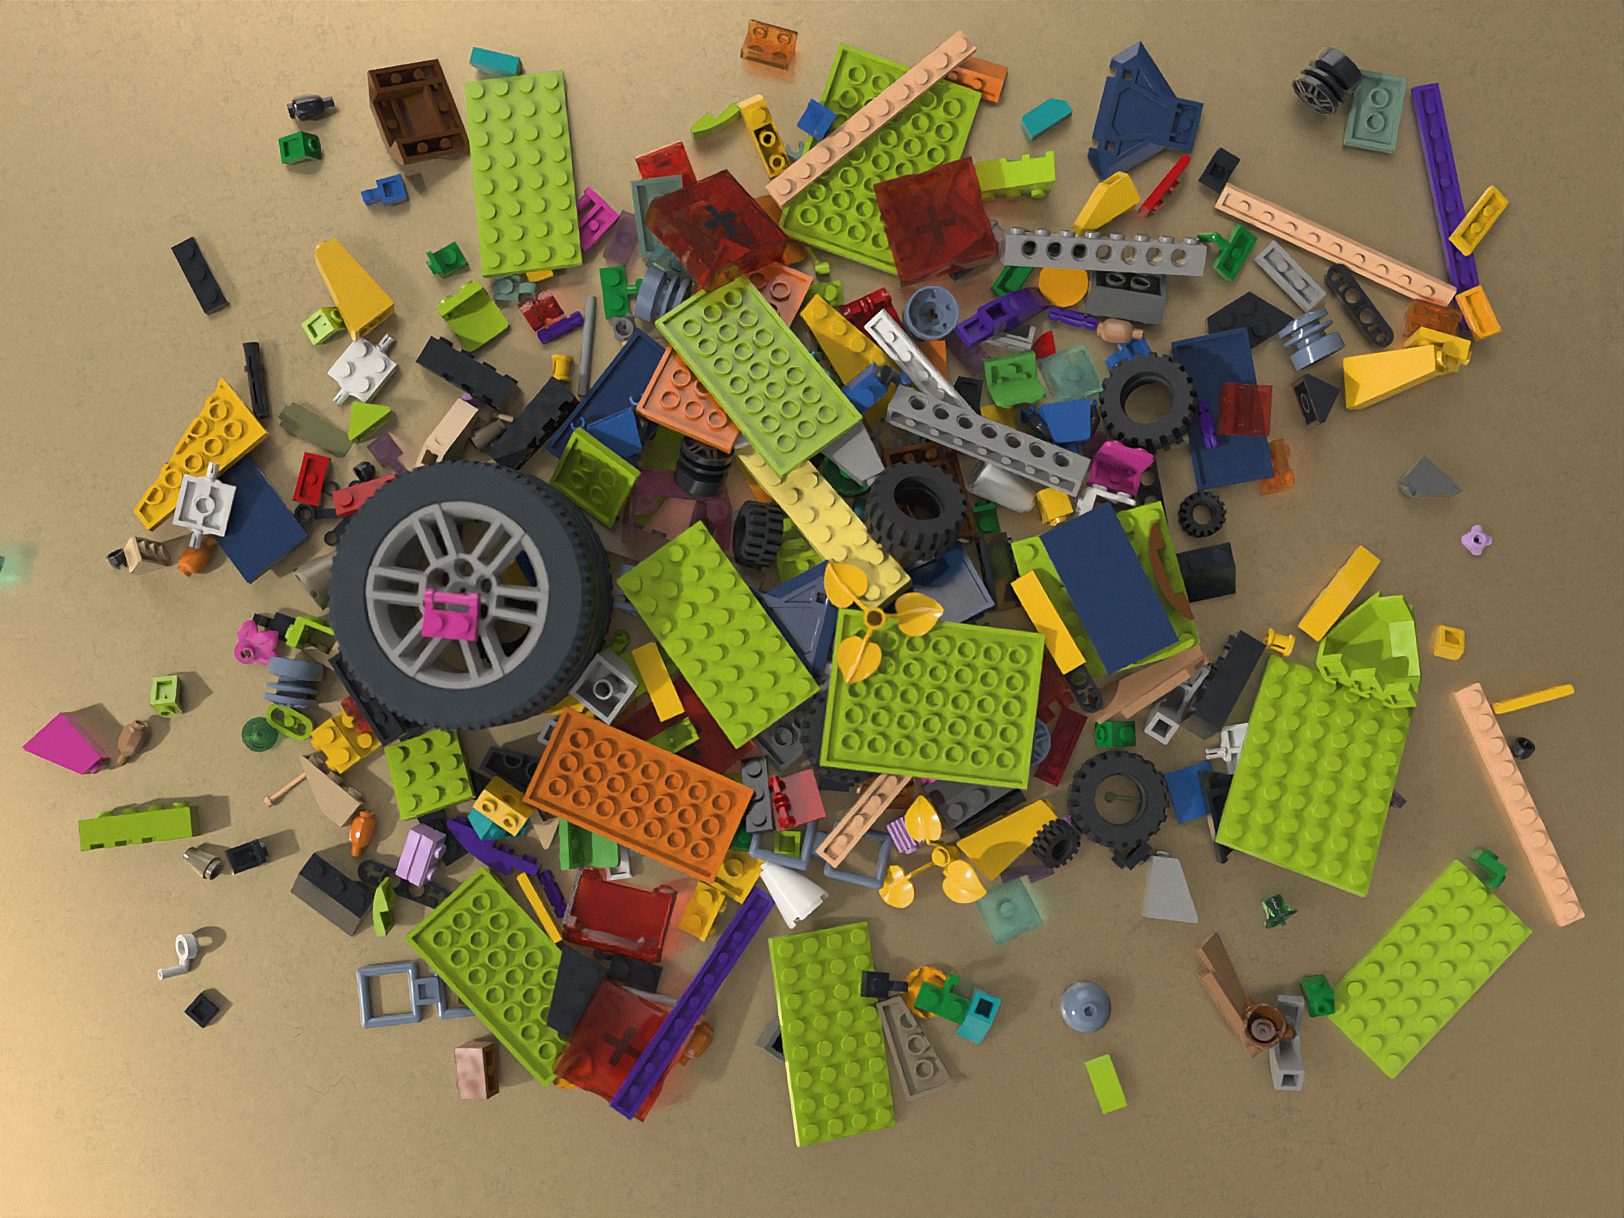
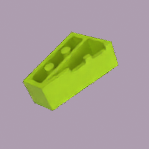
(1016, 177)

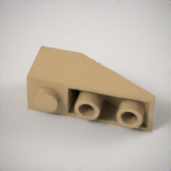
(450, 434)
(145, 555)
(332, 796)

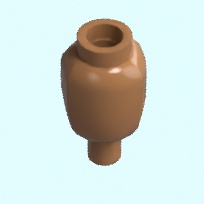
(1118, 331)
(131, 740)

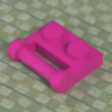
(596, 221)
(451, 624)

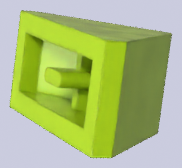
(366, 419)

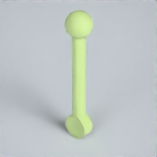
(1110, 797)

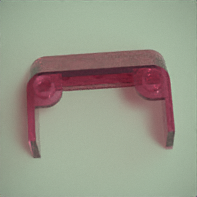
(660, 482)

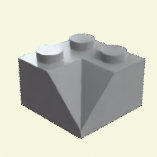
(606, 686)

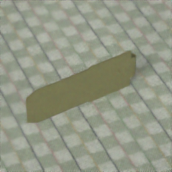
(312, 428)

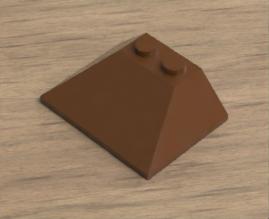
(416, 112)
(936, 455)

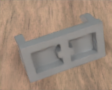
(1016, 339)

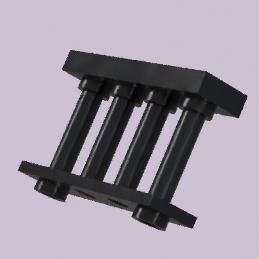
(383, 722)

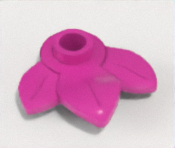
(258, 643)

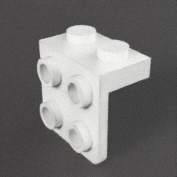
(1099, 494)

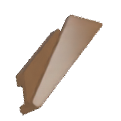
(1149, 684)
(1224, 986)

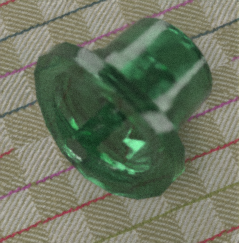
(258, 735)
(1276, 911)

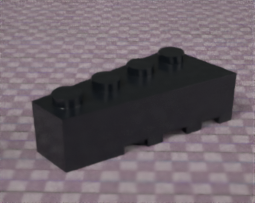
(469, 375)
(534, 425)
(1223, 685)
(510, 766)

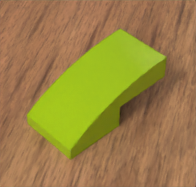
(709, 126)
(790, 842)
(383, 901)
(1106, 1084)

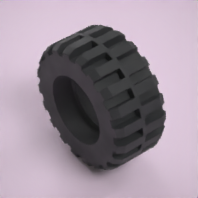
(1138, 373)
(907, 535)
(811, 740)
(1151, 808)

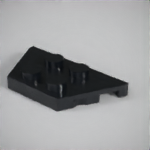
(1249, 311)
(1215, 790)

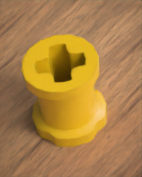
(561, 368)
(1279, 642)

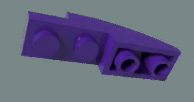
(1000, 314)
(498, 858)

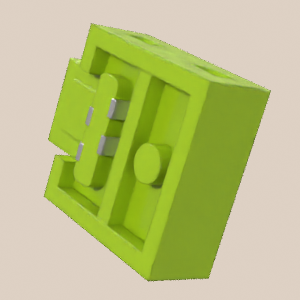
(795, 553)

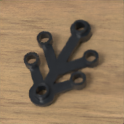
(325, 513)

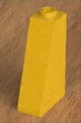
(355, 293)
(1384, 374)
(1004, 839)

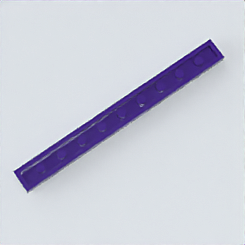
(1444, 187)
(692, 1003)

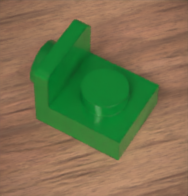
(299, 147)
(446, 260)
(986, 518)

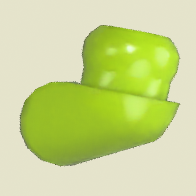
(619, 642)

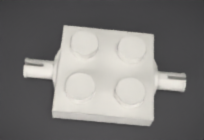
(363, 370)
(204, 505)
(1231, 744)

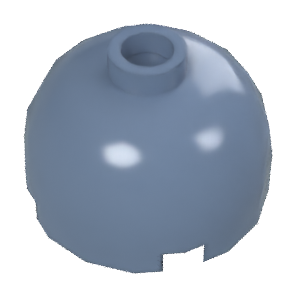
(1085, 1006)

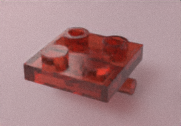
(666, 161)
(1245, 410)

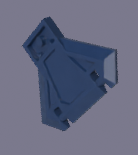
(1140, 115)
(801, 617)

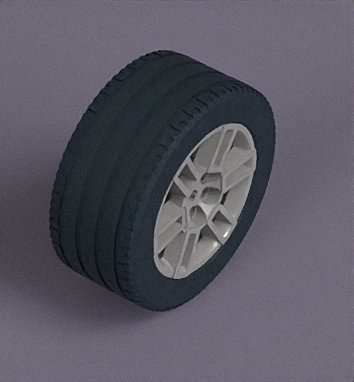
(375, 600)

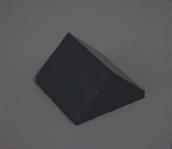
(1314, 399)

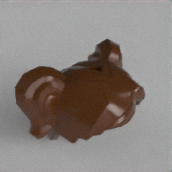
(1270, 1020)

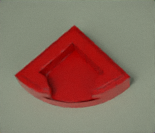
(1044, 346)

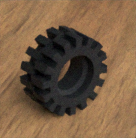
(1217, 514)
(1056, 843)

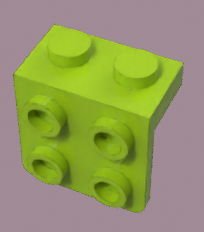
(473, 316)
(304, 630)

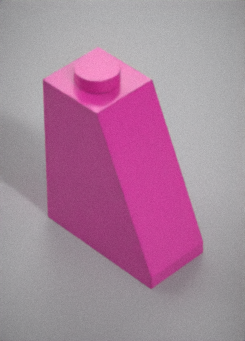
(68, 745)

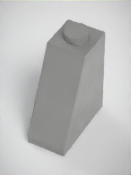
(856, 455)
(1167, 890)

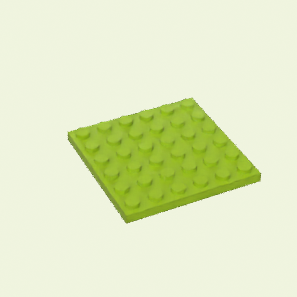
(1032, 555)

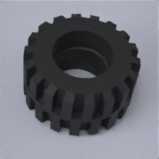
(757, 534)

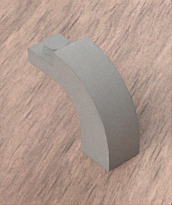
(1168, 709)
(1285, 1056)

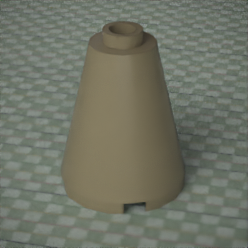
(315, 578)

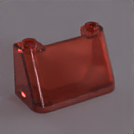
(618, 917)

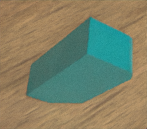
(495, 62)
(1045, 117)

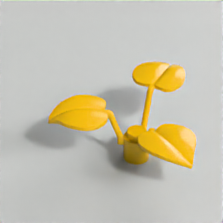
(856, 656)
(962, 879)

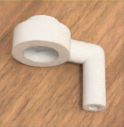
(186, 948)

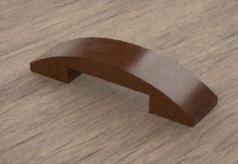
(1178, 600)

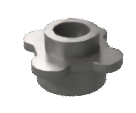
(617, 324)

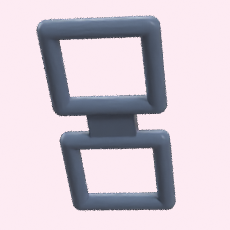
(811, 843)
(422, 992)

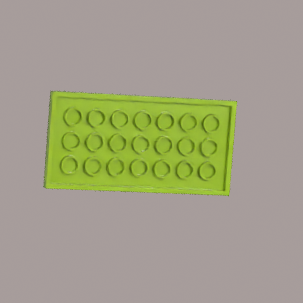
(523, 174)
(759, 374)
(718, 634)
(497, 967)
(1425, 968)
(831, 1034)

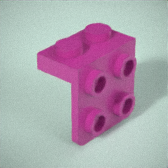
(1118, 467)

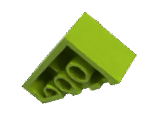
(140, 827)

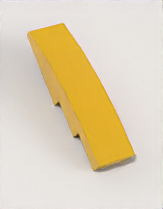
(1339, 593)
(1048, 622)

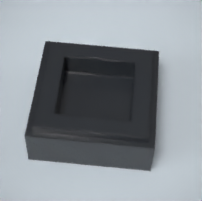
(203, 1009)

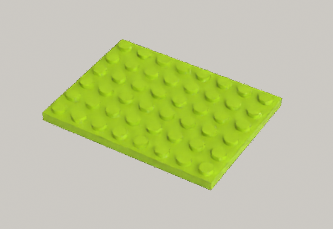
(840, 206)
(937, 704)
(1314, 777)

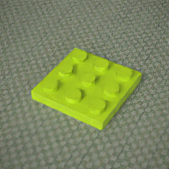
(594, 477)
(429, 773)

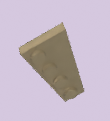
(913, 1056)

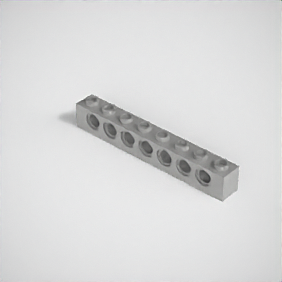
(1189, 264)
(987, 440)

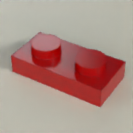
(311, 479)

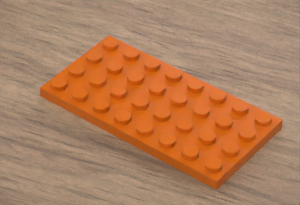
(681, 400)
(638, 795)

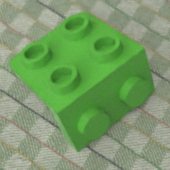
(1013, 379)
(585, 849)

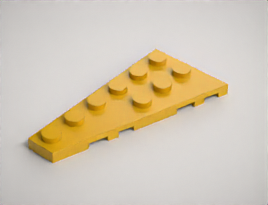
(848, 352)
(218, 435)

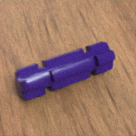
(1072, 317)
(560, 327)
(1207, 425)
(553, 893)

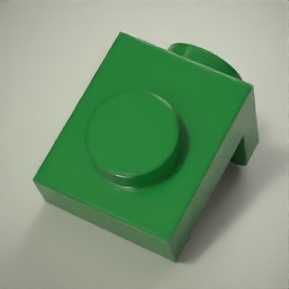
(1115, 734)
(1489, 861)
(1318, 995)

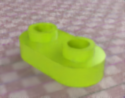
(291, 722)

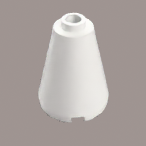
(1001, 487)
(792, 891)

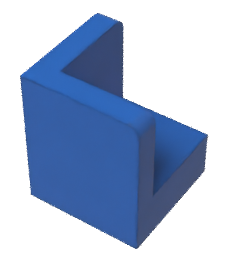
(817, 120)

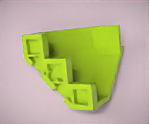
(1375, 652)

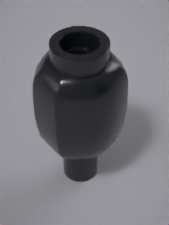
(309, 107)

